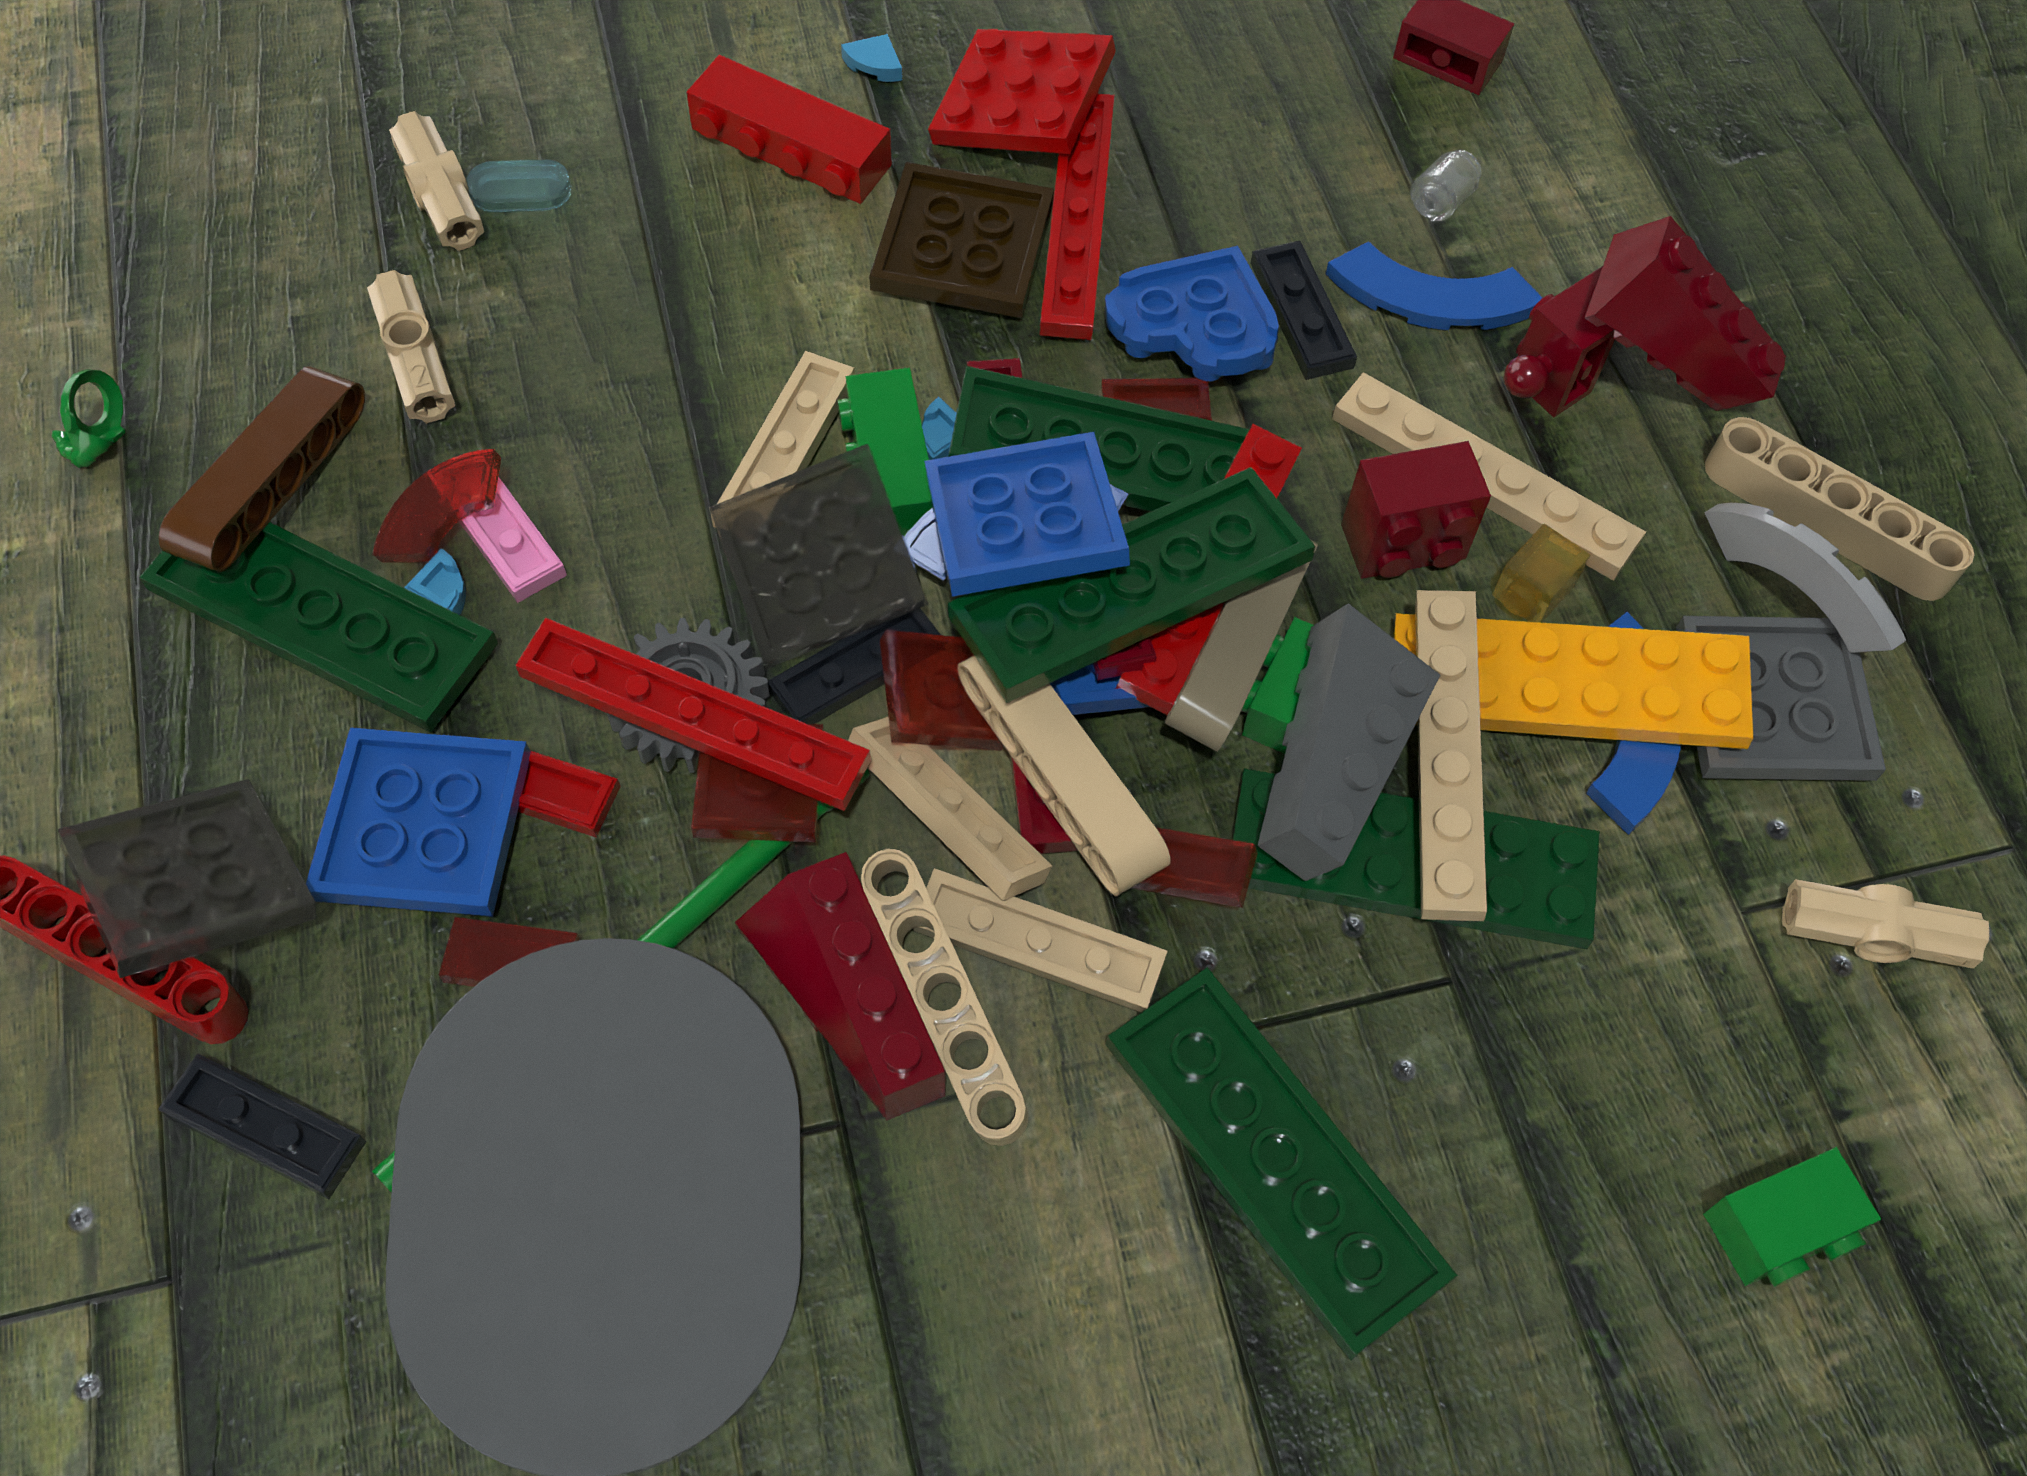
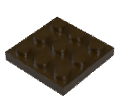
(962, 239)

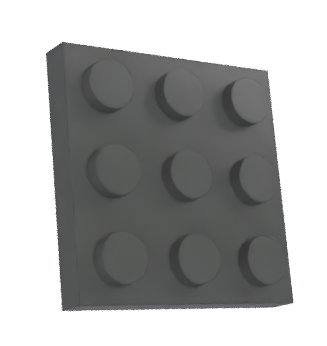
(1806, 704)

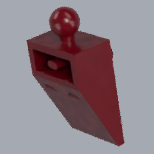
(1560, 350)

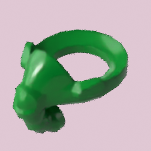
(82, 442)

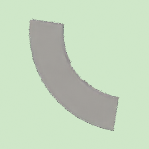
(1810, 563)

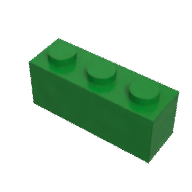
(886, 416)

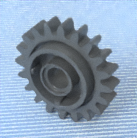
(705, 658)

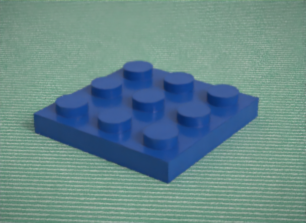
(1025, 514)
(419, 822)

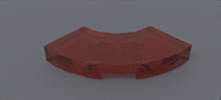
(437, 503)

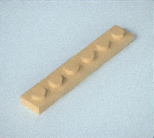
(1515, 488)
(1450, 760)

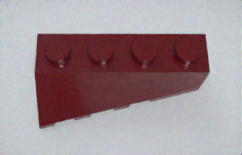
(1685, 316)
(841, 972)

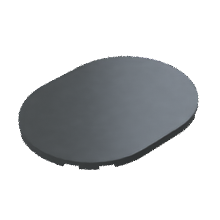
(595, 1209)

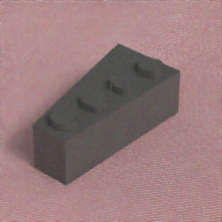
(1344, 740)

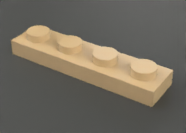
(793, 425)
(953, 812)
(1046, 942)

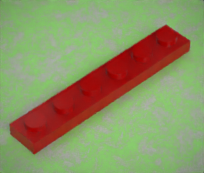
(1077, 228)
(1180, 644)
(694, 713)

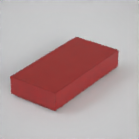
(567, 794)

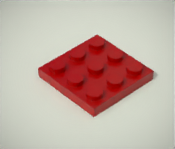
(1023, 90)

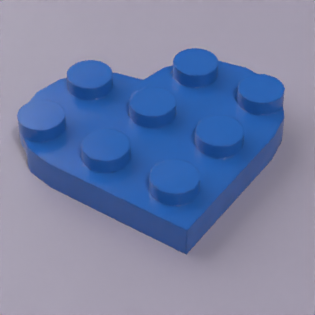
(1201, 309)

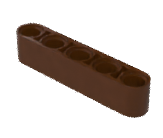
(262, 469)

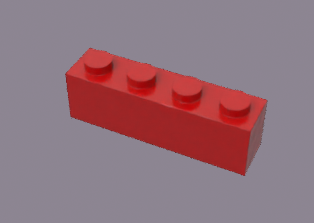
(790, 129)

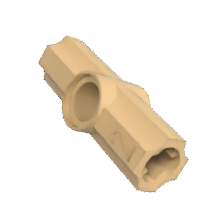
(436, 181)
(410, 347)
(1885, 923)

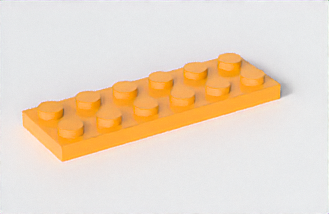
(1610, 682)

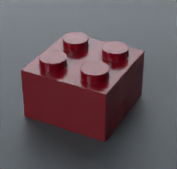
(1415, 509)

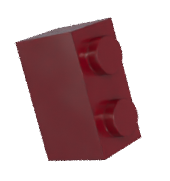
(1453, 42)

